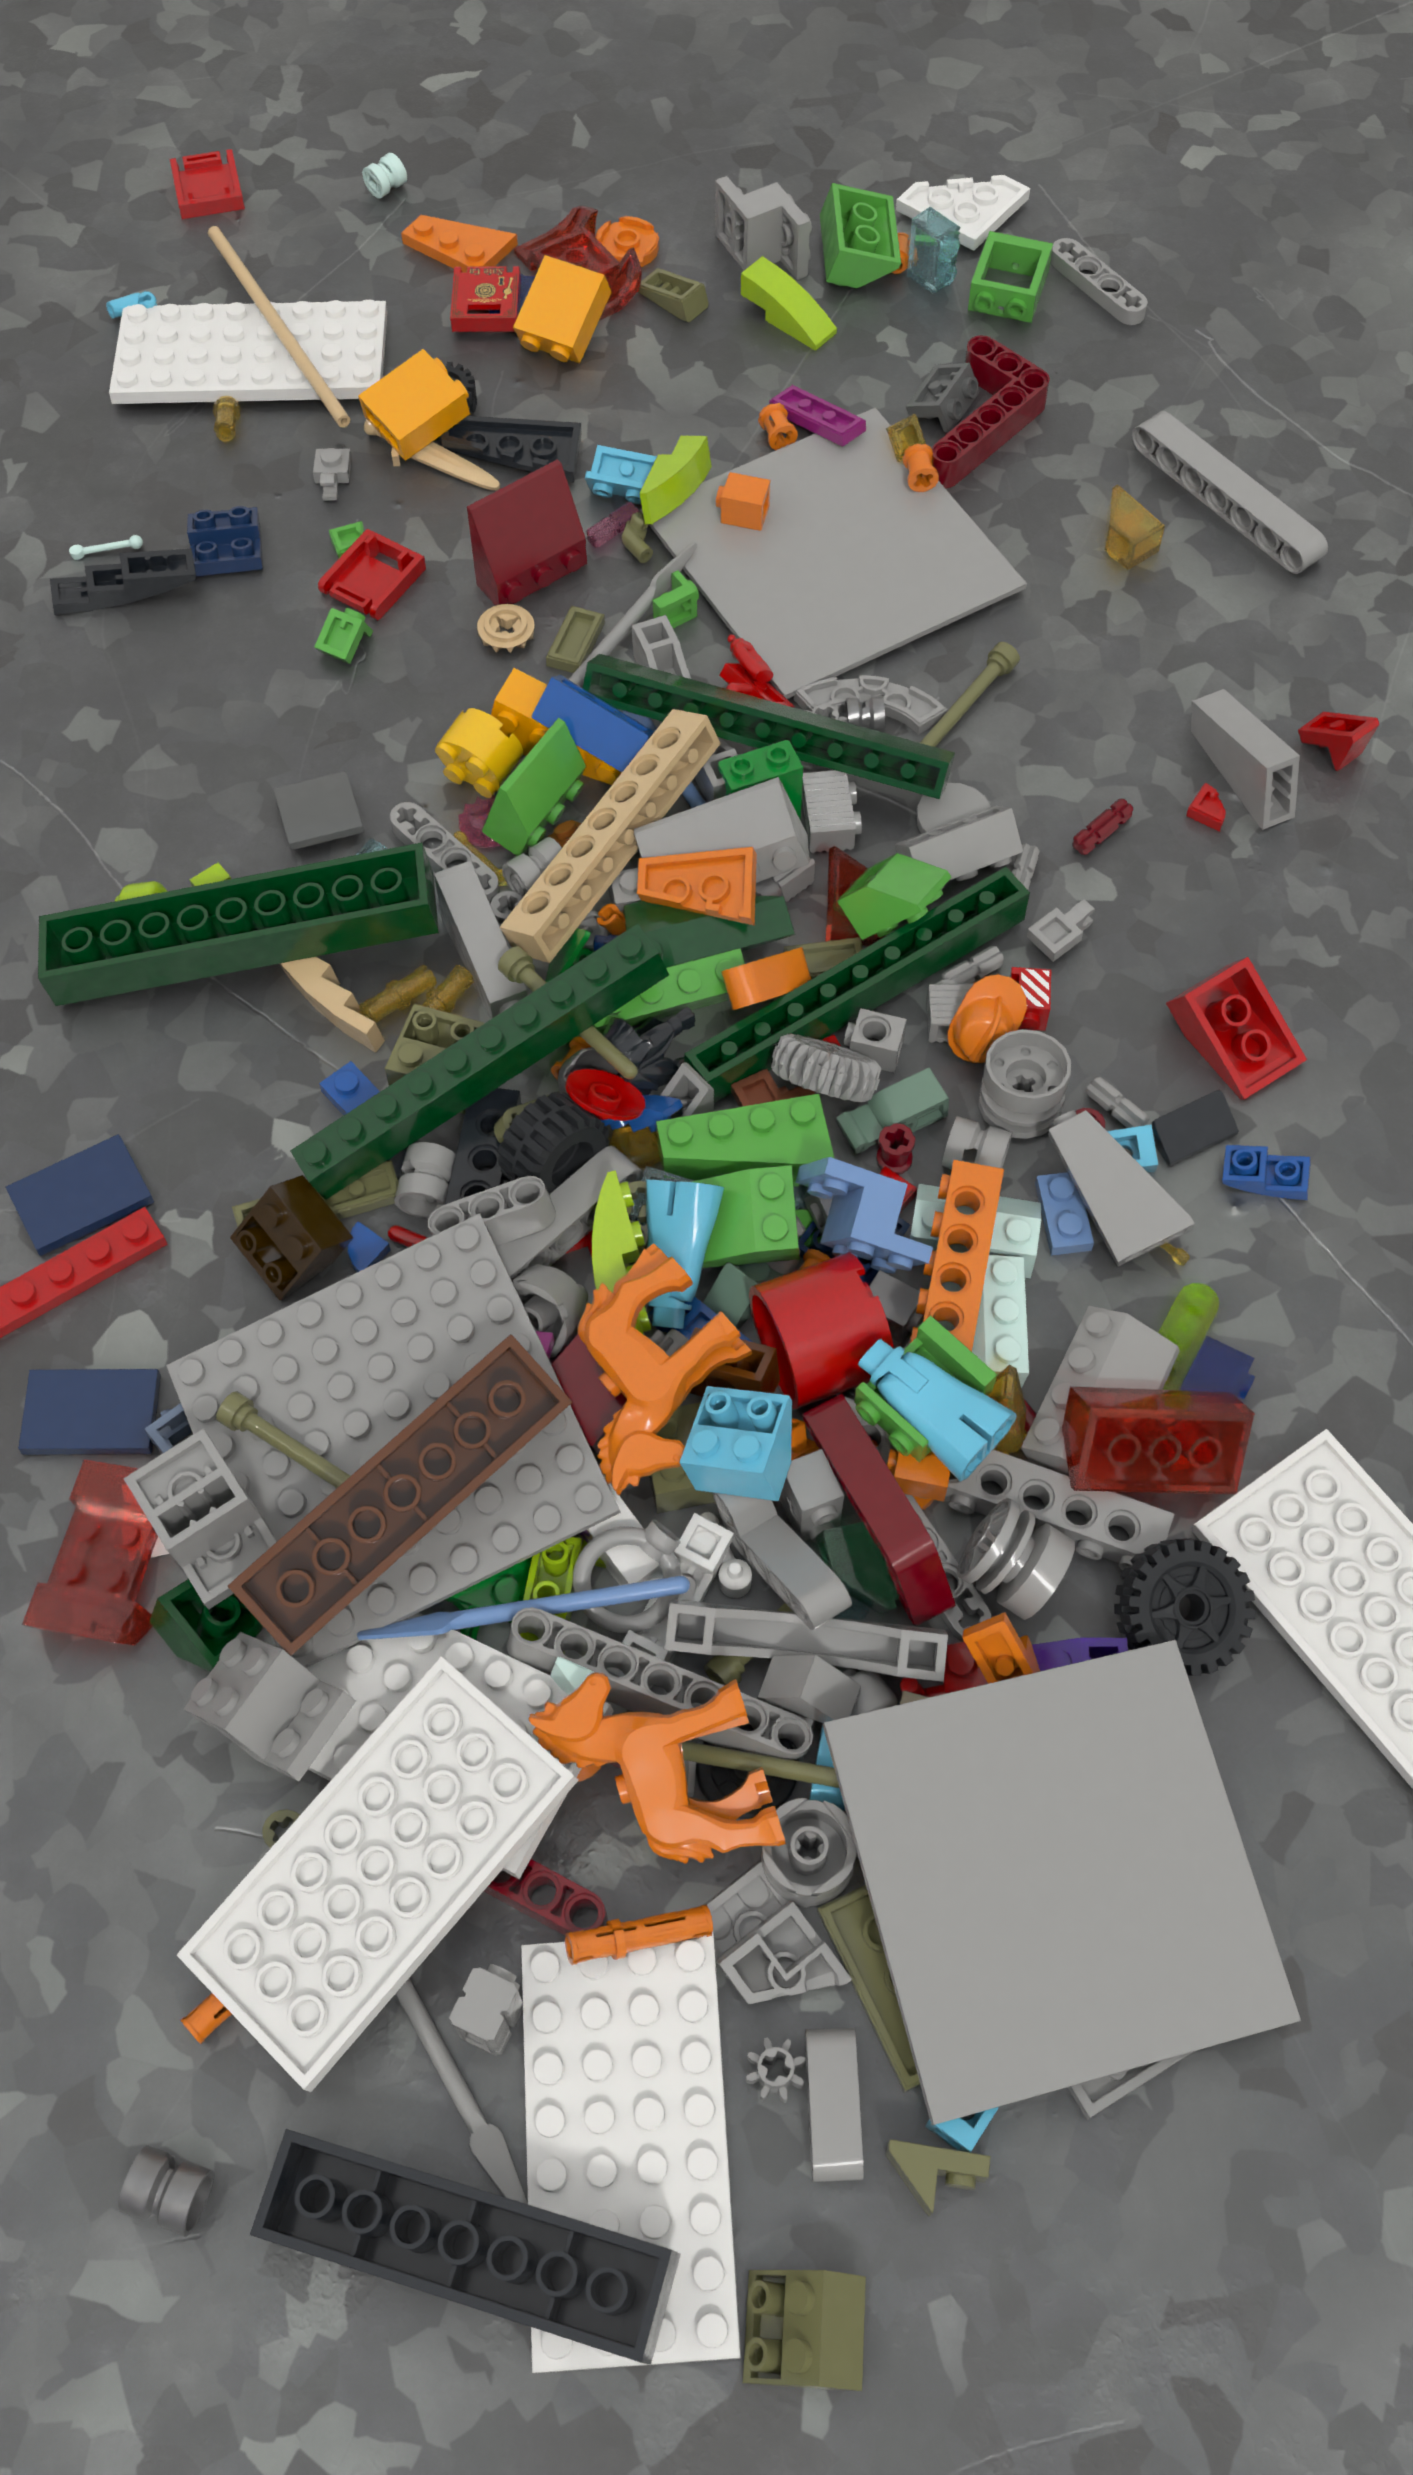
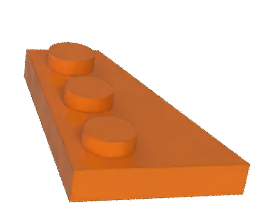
(458, 243)
(702, 882)

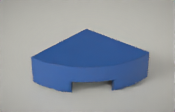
(366, 1247)

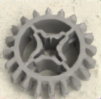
(826, 1068)

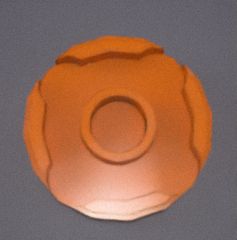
(627, 234)

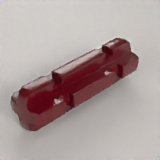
(1102, 826)

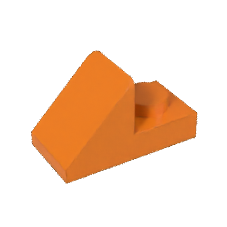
(1000, 1649)

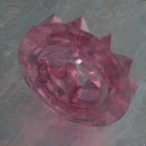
(472, 822)

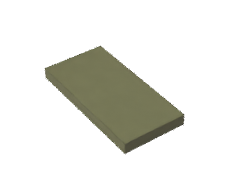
(859, 1947)

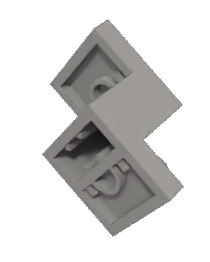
(762, 225)
(201, 1515)
(269, 1705)

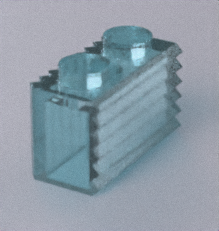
(933, 250)

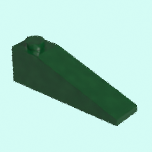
(690, 936)
(195, 1630)

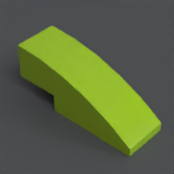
(786, 303)
(675, 477)

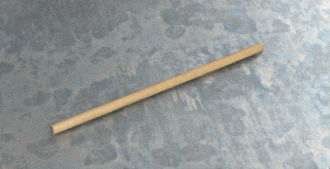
(279, 327)

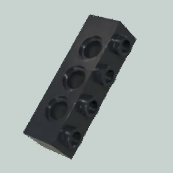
(478, 1148)

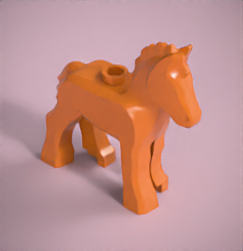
(643, 1371)
(654, 1769)

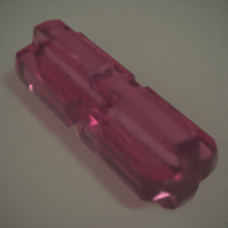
(606, 528)

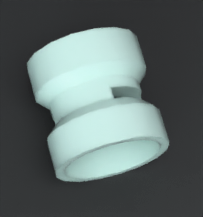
(384, 175)

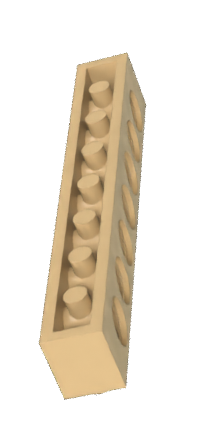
(607, 838)

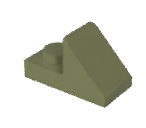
(921, 2164)

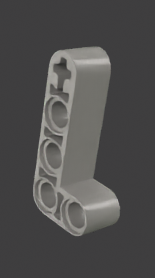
(783, 1559)

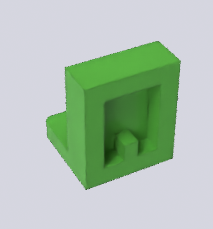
(678, 604)
(342, 634)

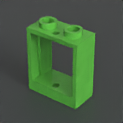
(1015, 256)

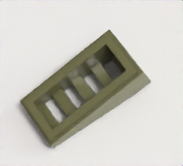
(677, 294)

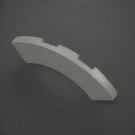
(901, 703)

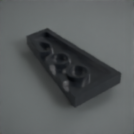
(517, 442)

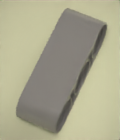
(507, 1210)
(833, 2105)

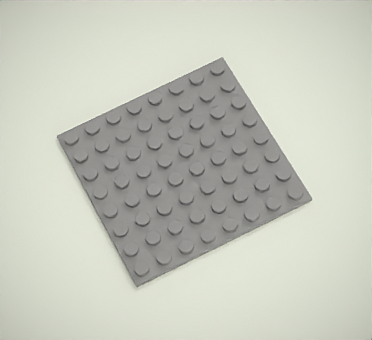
(841, 560)
(356, 1371)
(1056, 1879)

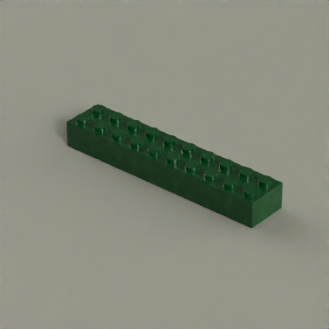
(237, 924)

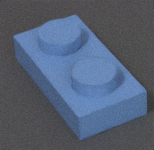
(1063, 1214)

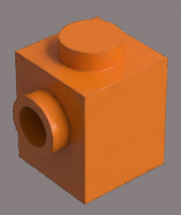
(744, 501)

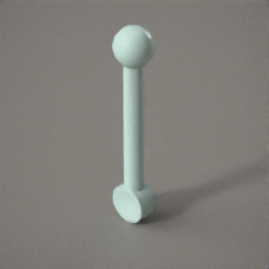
(78, 552)

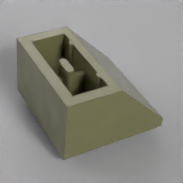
(425, 1036)
(805, 2329)

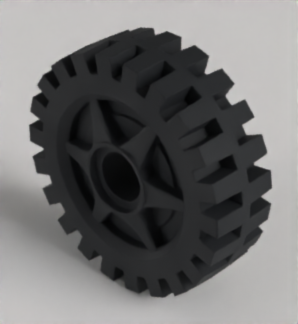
(1216, 1599)

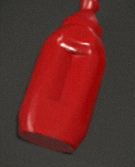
(749, 659)

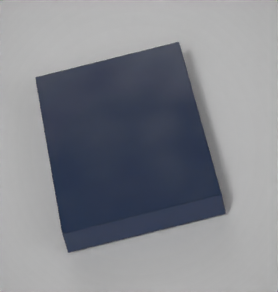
(79, 1194)
(89, 1411)

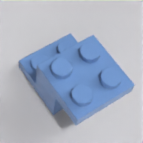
(863, 1214)

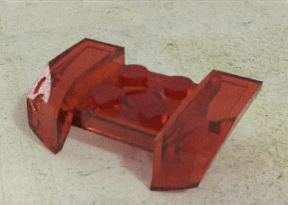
(576, 244)
(98, 1563)

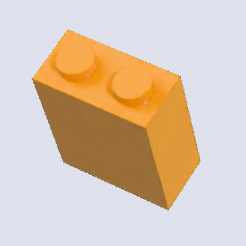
(562, 310)
(415, 404)

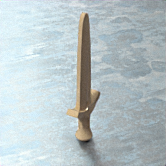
(444, 461)

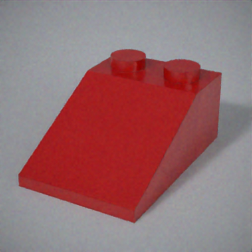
(1237, 1028)

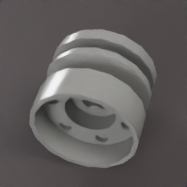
(1024, 1083)
(1017, 1560)

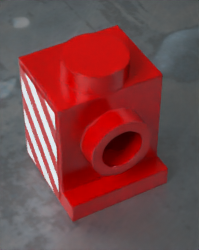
(1037, 988)

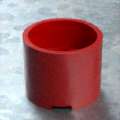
(821, 1327)

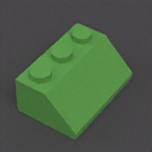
(858, 236)
(536, 791)

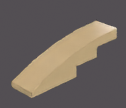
(322, 989)

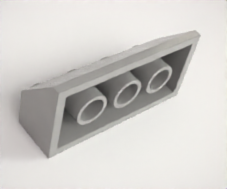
(748, 818)
(1105, 1353)

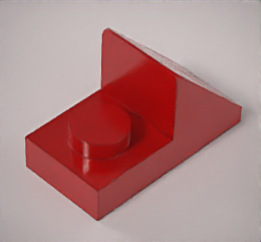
(1341, 733)

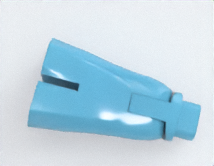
(680, 1225)
(952, 1416)

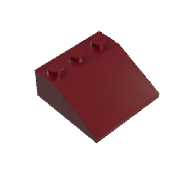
(526, 535)

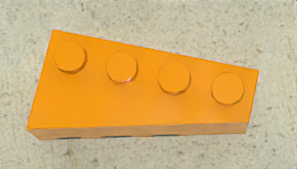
(514, 710)

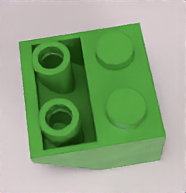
(891, 893)

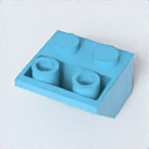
(740, 1443)

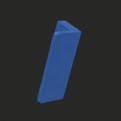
(592, 722)

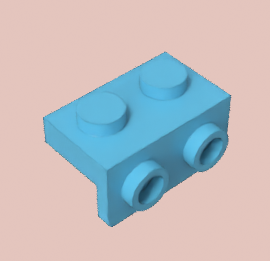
(619, 473)

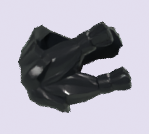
(647, 1047)

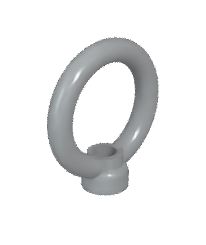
(658, 1544)

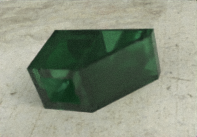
(859, 1565)

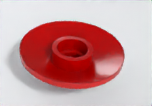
(605, 1095)

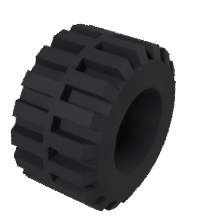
(551, 1140)

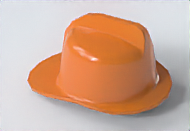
(986, 1013)

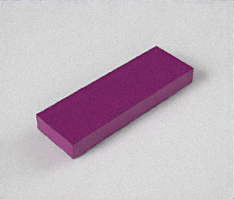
(820, 416)

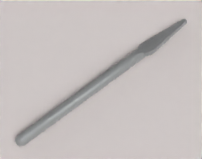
(658, 586)
(486, 2139)

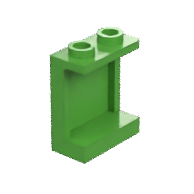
(946, 1352)

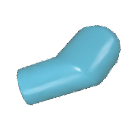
(116, 306)

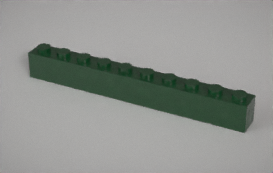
(764, 723)
(863, 980)
(480, 1062)

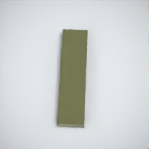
(367, 1193)

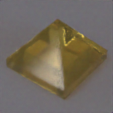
(905, 434)

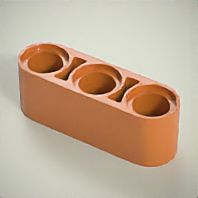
(766, 978)

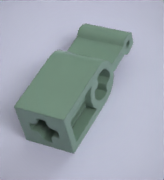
(911, 1102)

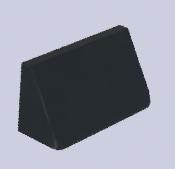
(1194, 1127)

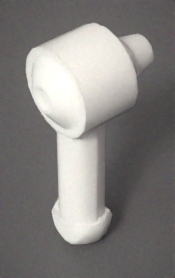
(734, 1574)

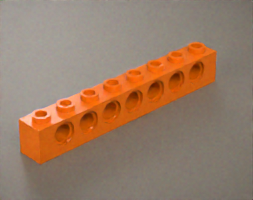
(979, 1189)

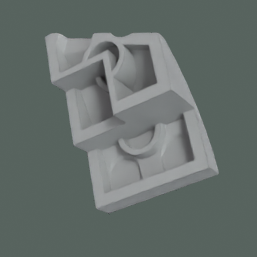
(768, 1943)

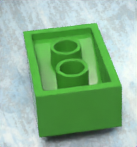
(754, 1218)

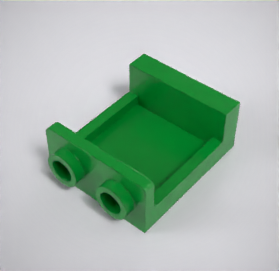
(763, 765)

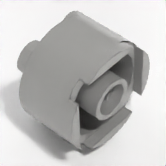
(552, 1303)
(807, 1879)

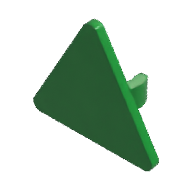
(569, 954)

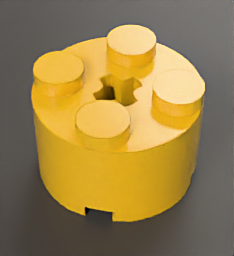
(478, 752)

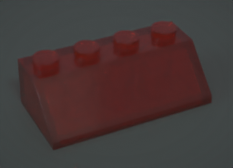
(1155, 1440)

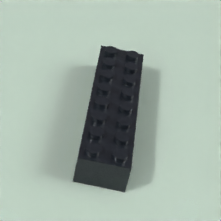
(468, 2246)

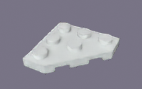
(970, 205)

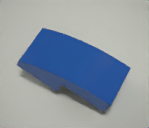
(656, 1109)
(1264, 1174)

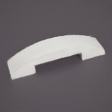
(699, 1559)

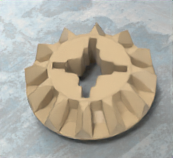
(509, 617)

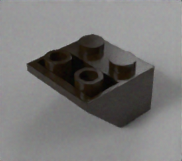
(290, 1236)

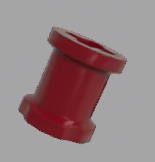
(900, 1138)

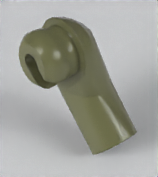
(634, 536)

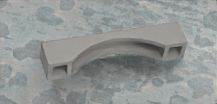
(659, 648)
(839, 1641)

